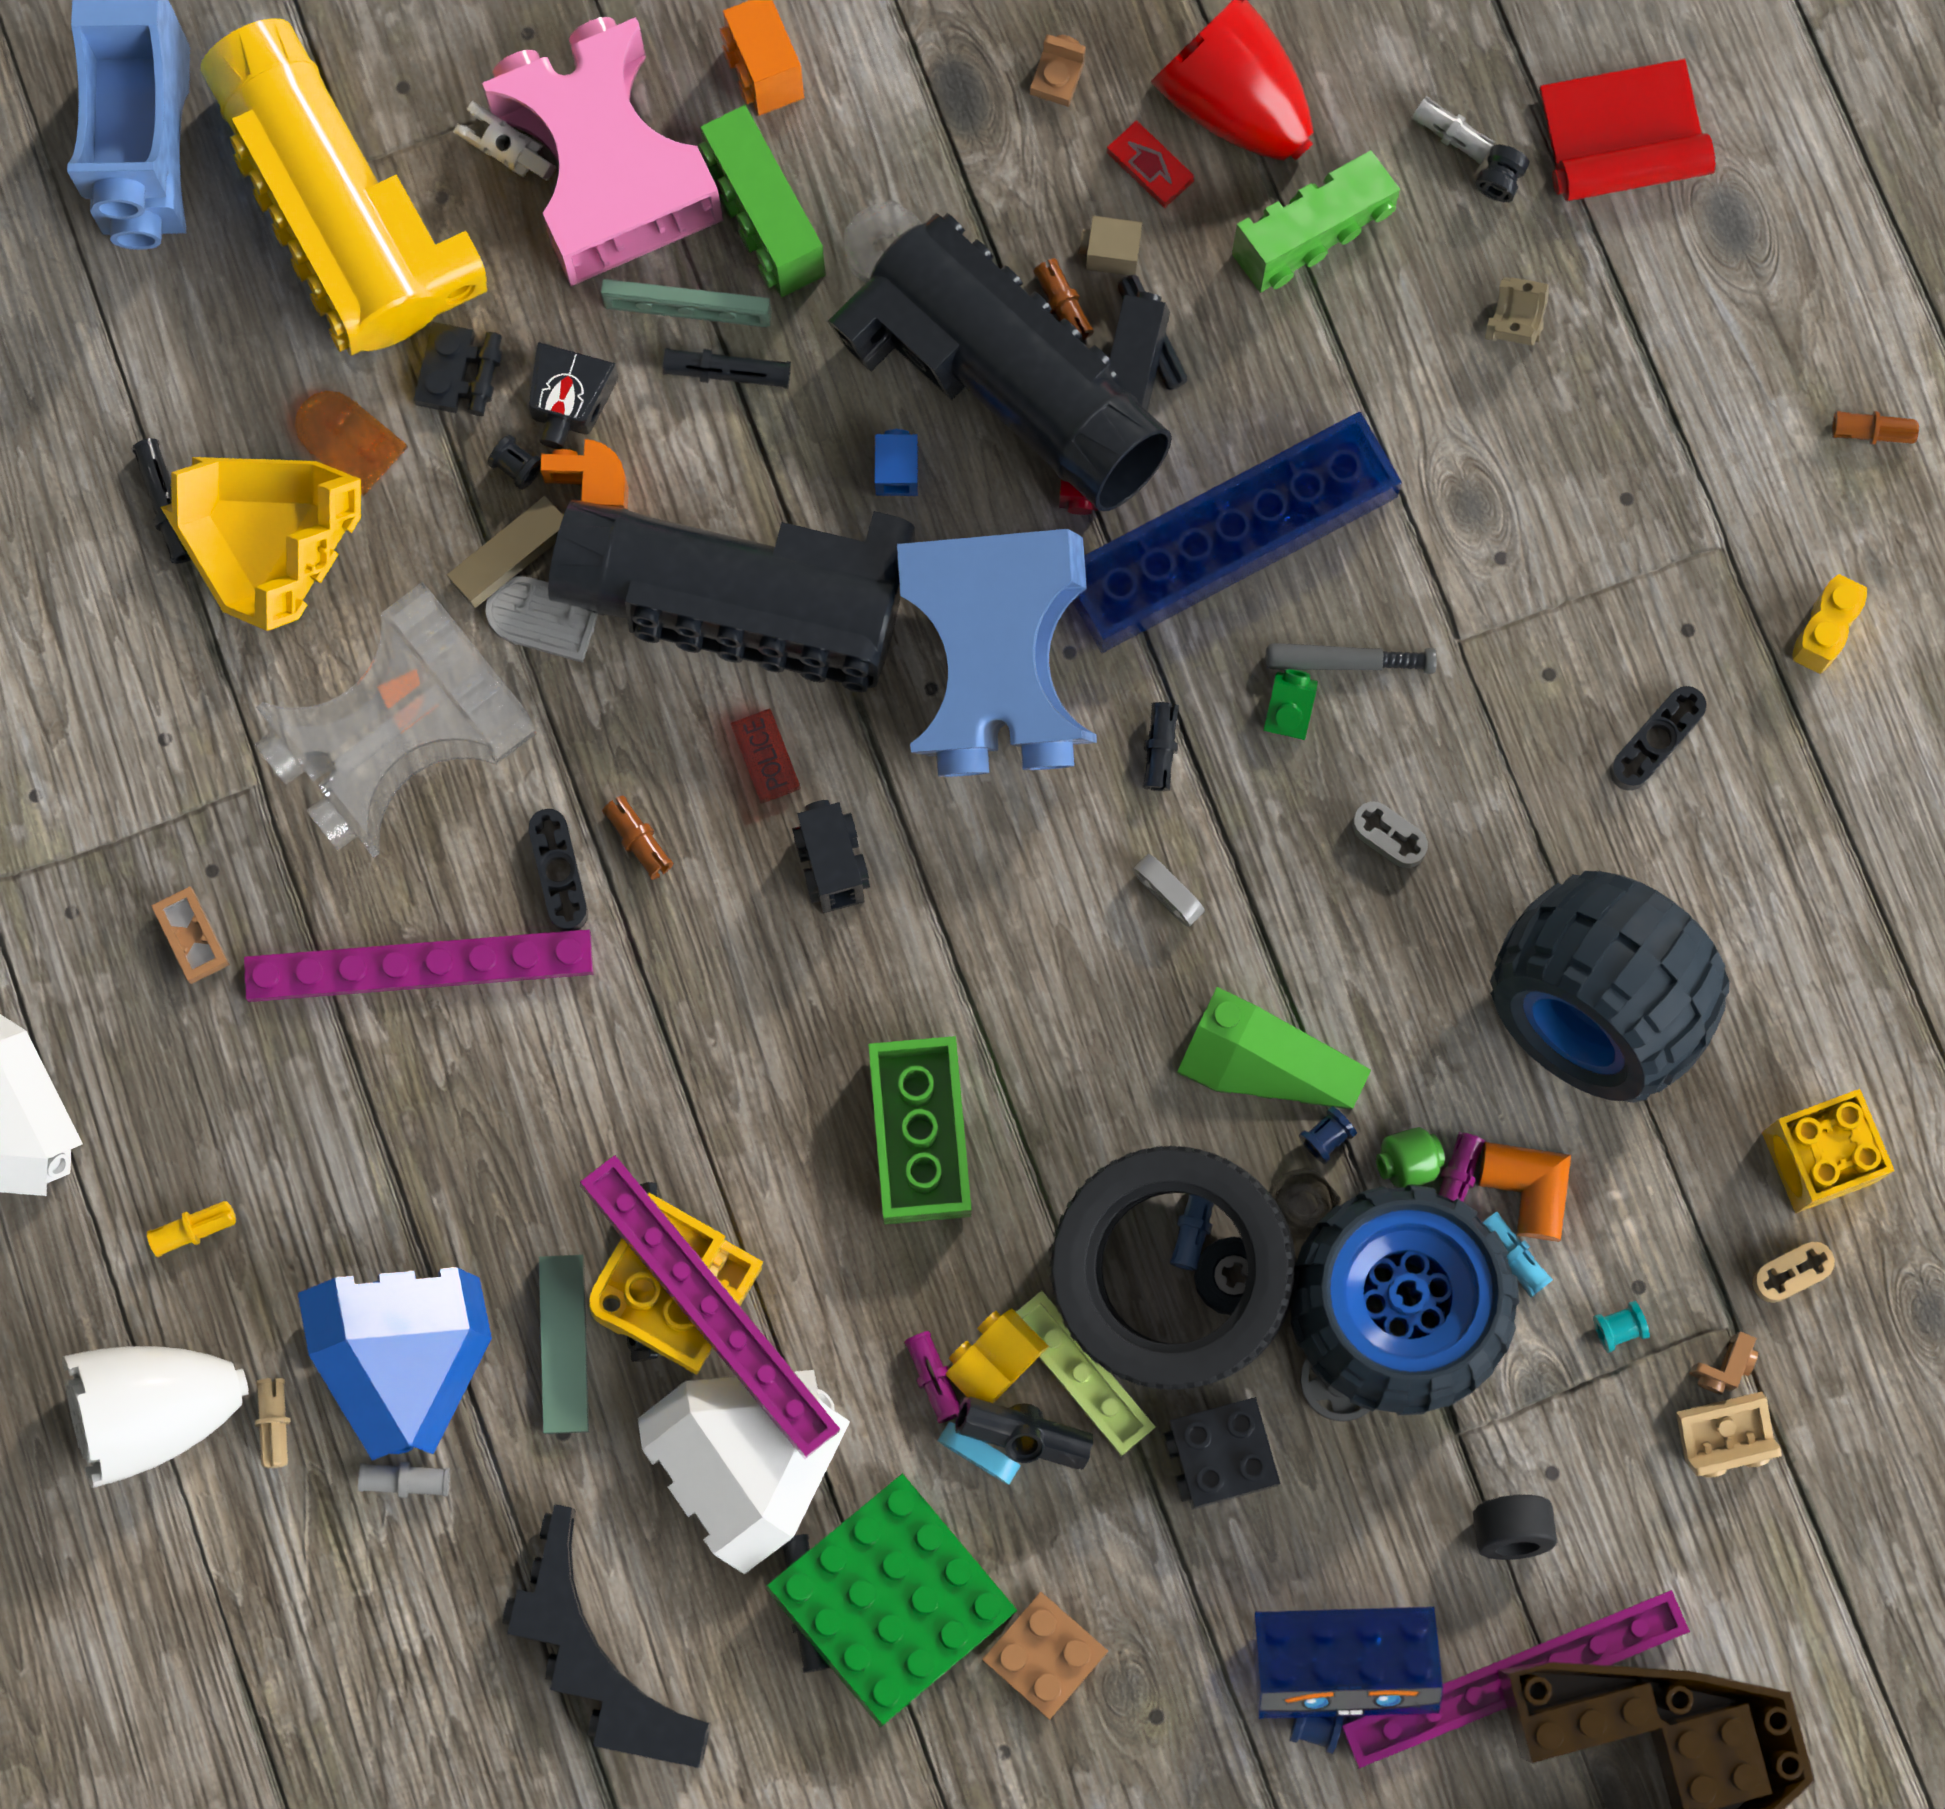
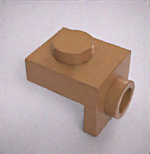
(1737, 1361)

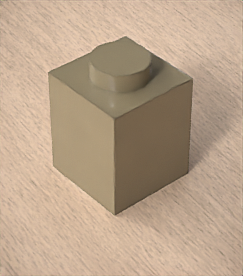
(1112, 245)

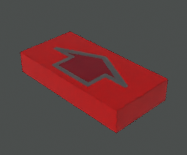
(1150, 164)

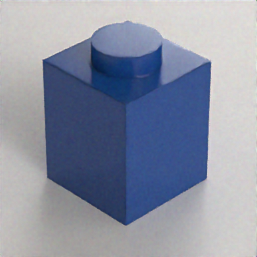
(896, 463)

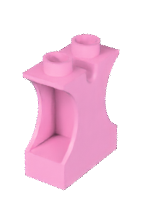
(618, 179)

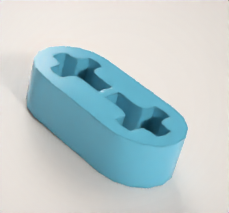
(979, 1454)

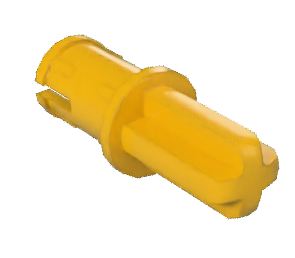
(191, 1228)

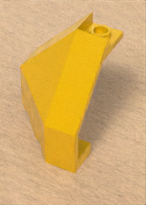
(262, 530)

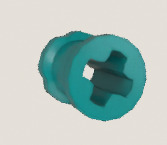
(1621, 1326)

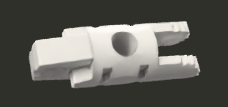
(521, 154)

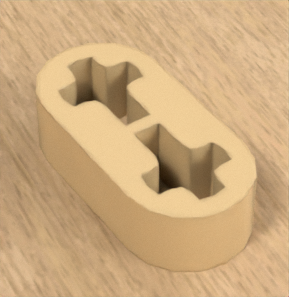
(1788, 1263)

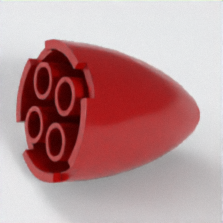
(1240, 85)

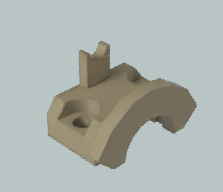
(1518, 311)

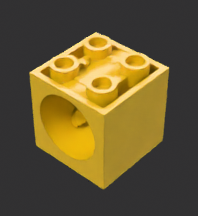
(1827, 1150)

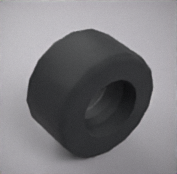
(1514, 1527)

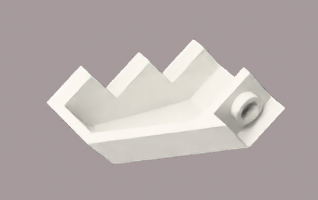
(33, 1120)
(735, 1465)

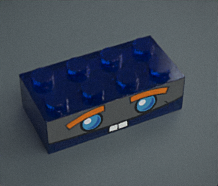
(1347, 1662)

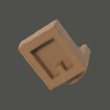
(1058, 69)

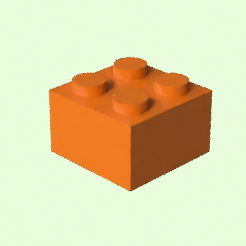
(762, 55)

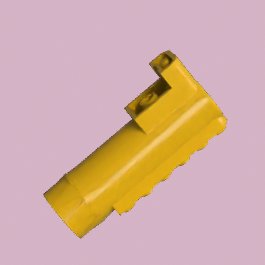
(347, 233)

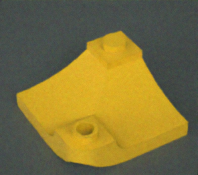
(649, 1311)

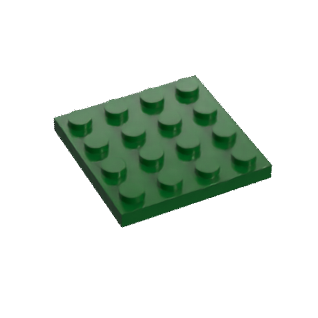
(891, 1600)

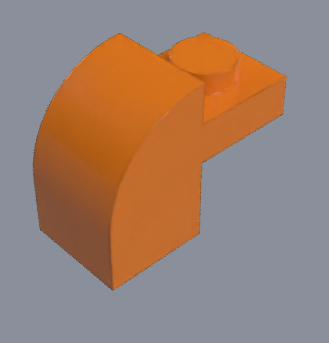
(597, 471)

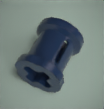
(1327, 1135)
(1317, 1730)

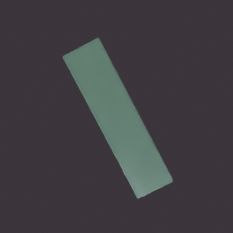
(686, 303)
(563, 1344)

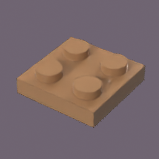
(1045, 1655)

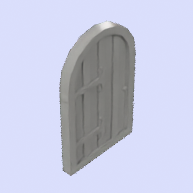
(527, 618)

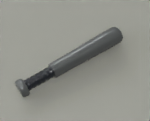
(1321, 657)

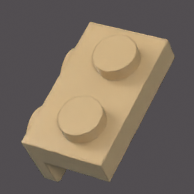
(1727, 1435)

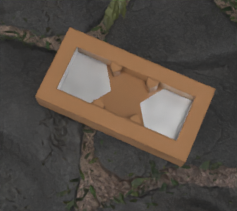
(190, 935)

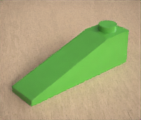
(1263, 1056)

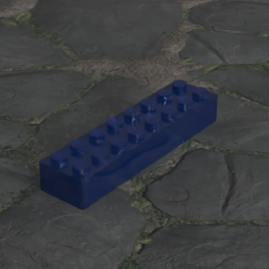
(1234, 530)

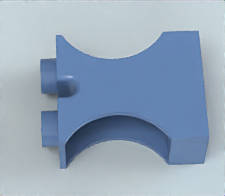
(129, 117)
(997, 617)

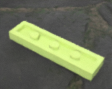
(1086, 1381)

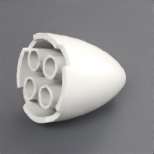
(146, 1405)

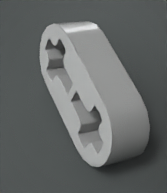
(1395, 826)
(1168, 890)

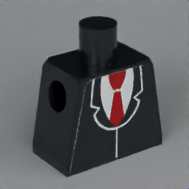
(568, 392)

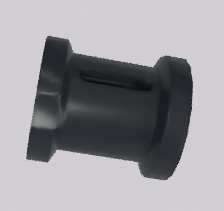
(515, 462)

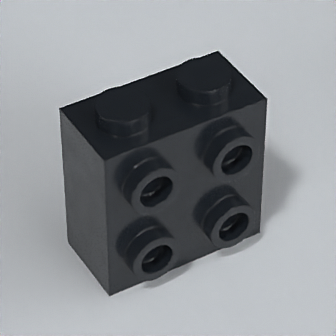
(827, 842)
(1221, 1453)

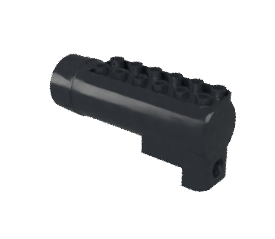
(982, 332)
(794, 606)

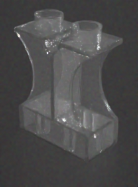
(414, 707)

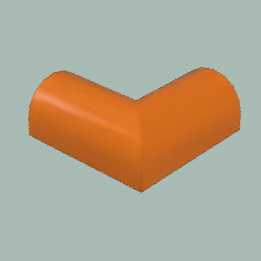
(1541, 1180)

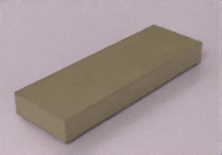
(507, 552)

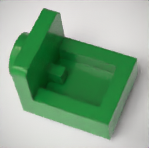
(1291, 704)

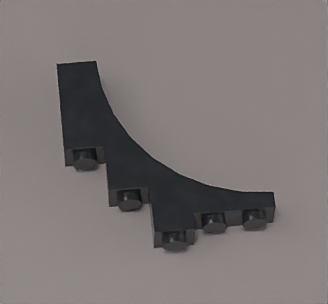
(554, 1615)

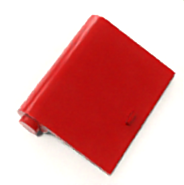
(1625, 131)

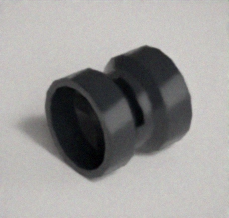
(1502, 173)

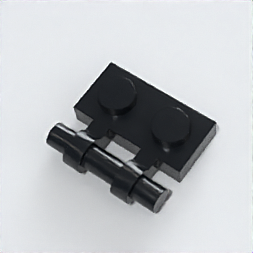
(446, 365)

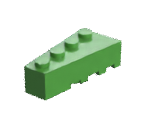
(1314, 221)

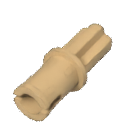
(272, 1422)

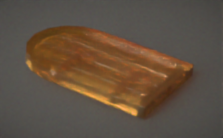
(347, 437)

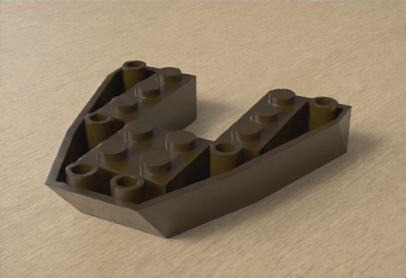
(1713, 1735)

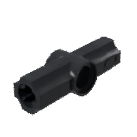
(1024, 1433)

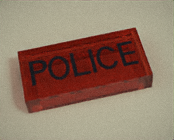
(765, 756)

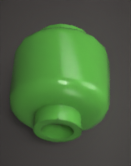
(1410, 1157)

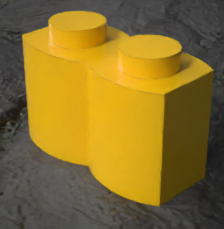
(1829, 623)
(996, 1358)

